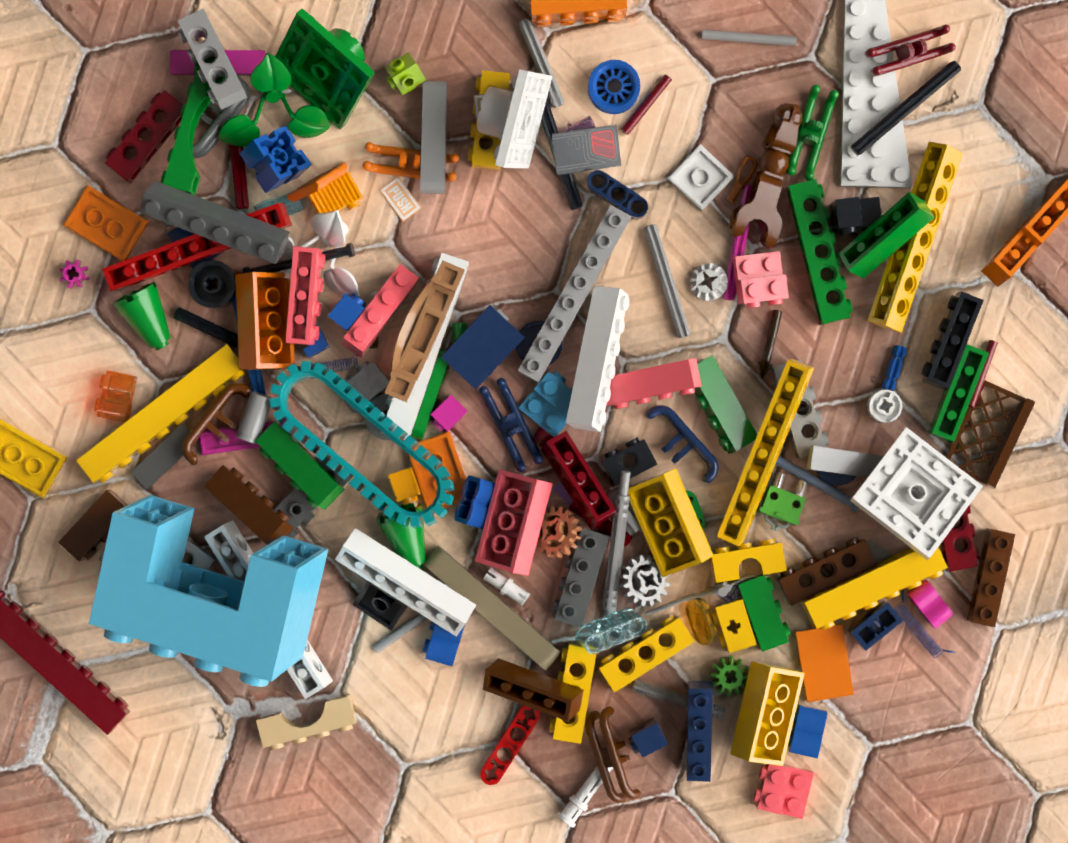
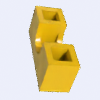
(768, 555)

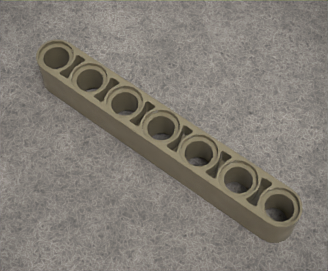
(492, 608)

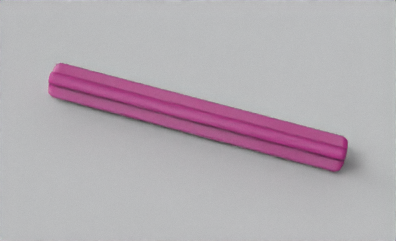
(738, 249)

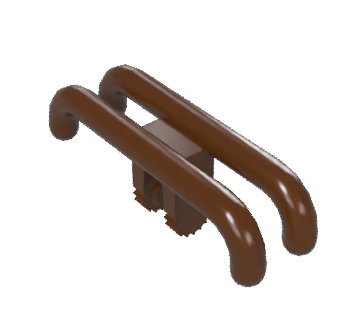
(213, 412)
(609, 756)

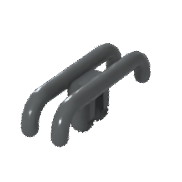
(211, 135)

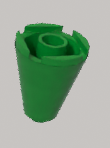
(145, 315)
(405, 541)

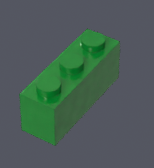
(763, 612)

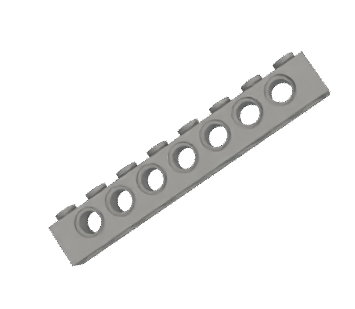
(574, 294)

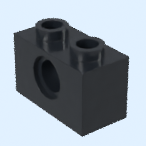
(643, 460)

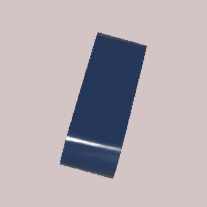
(611, 184)

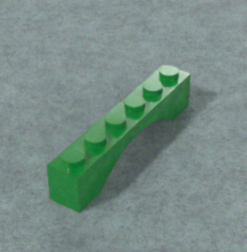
(182, 168)

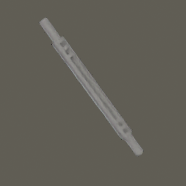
(616, 545)

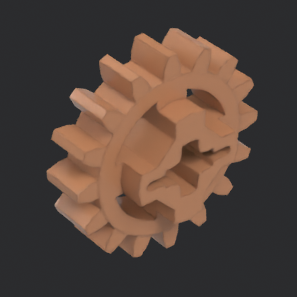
(566, 534)

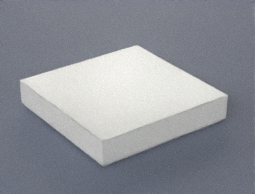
(701, 177)

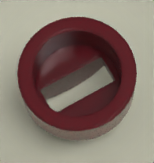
(543, 435)

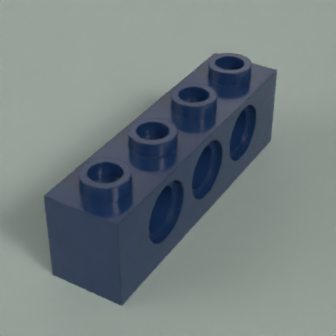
(699, 731)

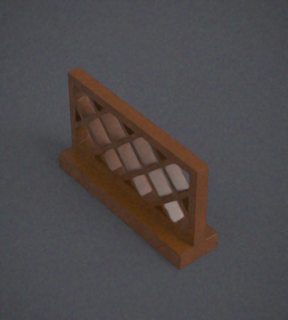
(1008, 441)

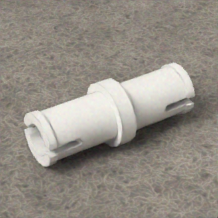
(506, 586)

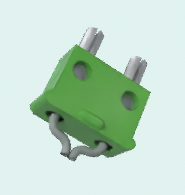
(782, 507)

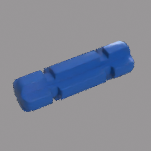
(894, 367)

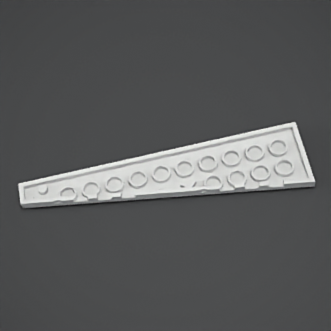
(868, 101)

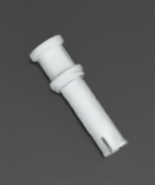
(579, 802)

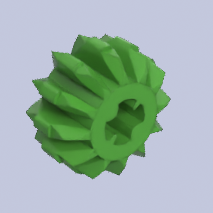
(722, 678)

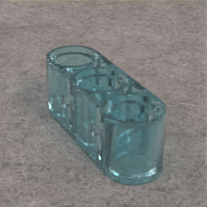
(610, 630)

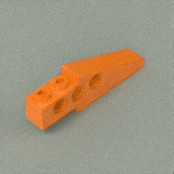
(1028, 236)

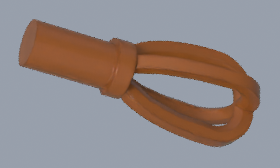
(737, 186)

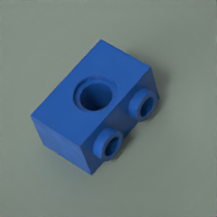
(347, 311)

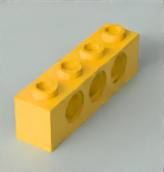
(480, 157)
(680, 639)
(573, 730)

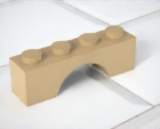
(277, 729)

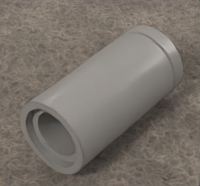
(254, 417)

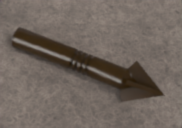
(765, 364)

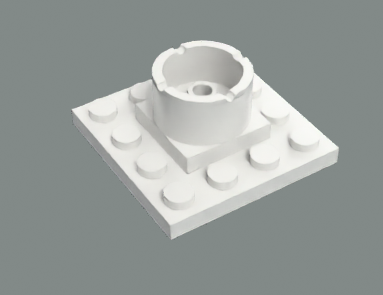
(515, 117)
(916, 493)

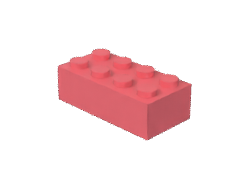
(513, 522)

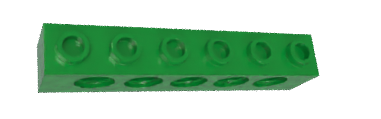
(814, 192)

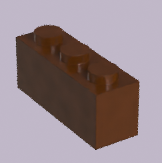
(92, 527)

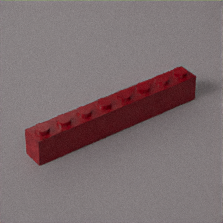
(60, 667)

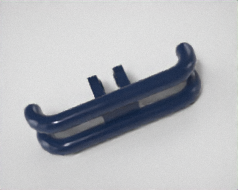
(511, 425)
(690, 437)

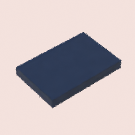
(482, 347)

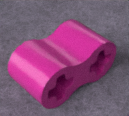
(930, 604)

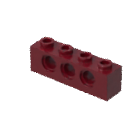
(145, 149)
(578, 480)
(969, 555)

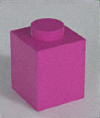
(448, 414)

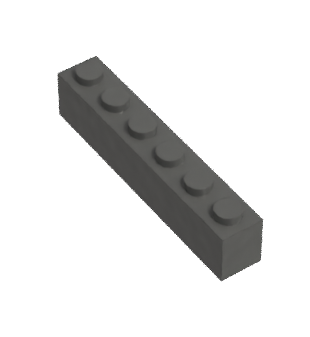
(214, 222)

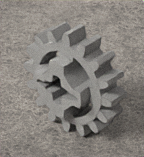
(635, 583)

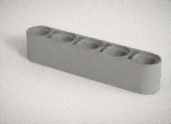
(433, 137)

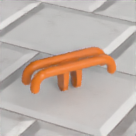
(408, 164)

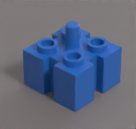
(275, 159)

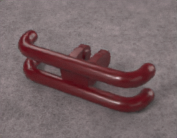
(910, 50)

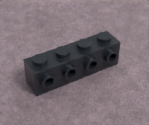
(952, 340)

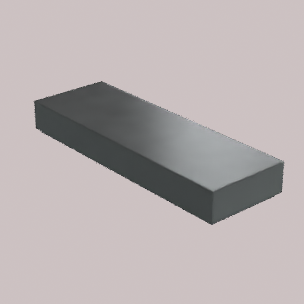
(161, 458)

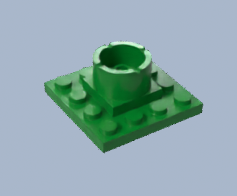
(325, 67)

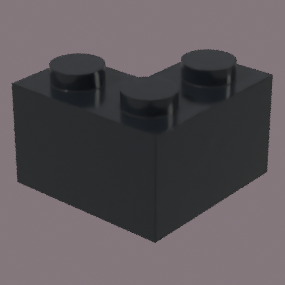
(854, 214)

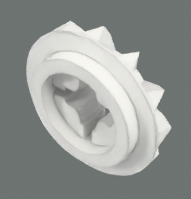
(718, 286)

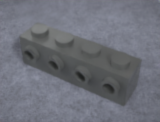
(298, 508)
(580, 578)

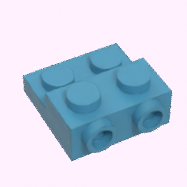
(549, 403)

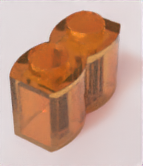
(116, 396)

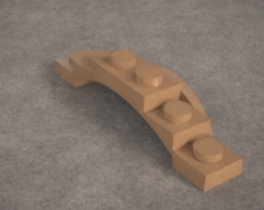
(422, 330)

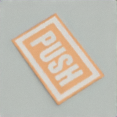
(400, 199)

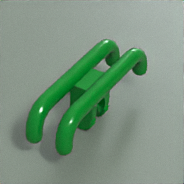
(812, 132)

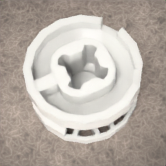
(884, 406)

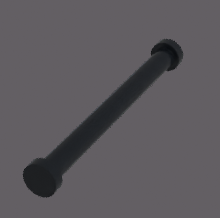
(347, 250)

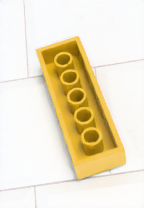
(865, 589)

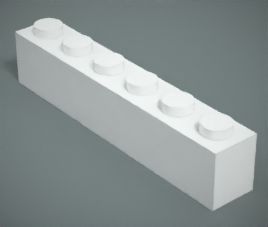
(597, 359)
(405, 582)

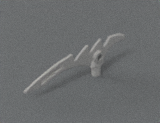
(721, 589)

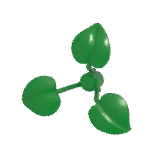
(272, 78)

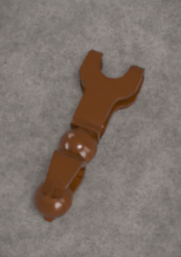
(767, 184)

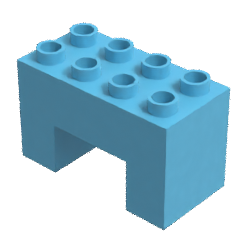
(189, 610)

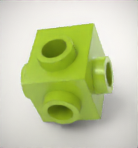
(404, 74)

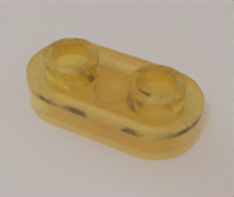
(701, 621)

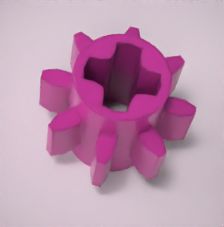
(74, 280)

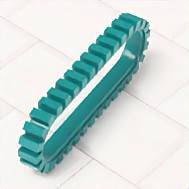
(292, 425)

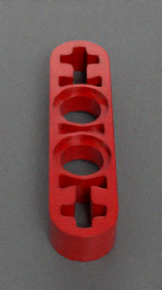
(513, 745)

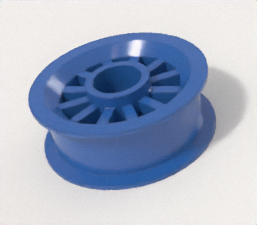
(622, 67)

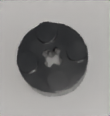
(200, 287)

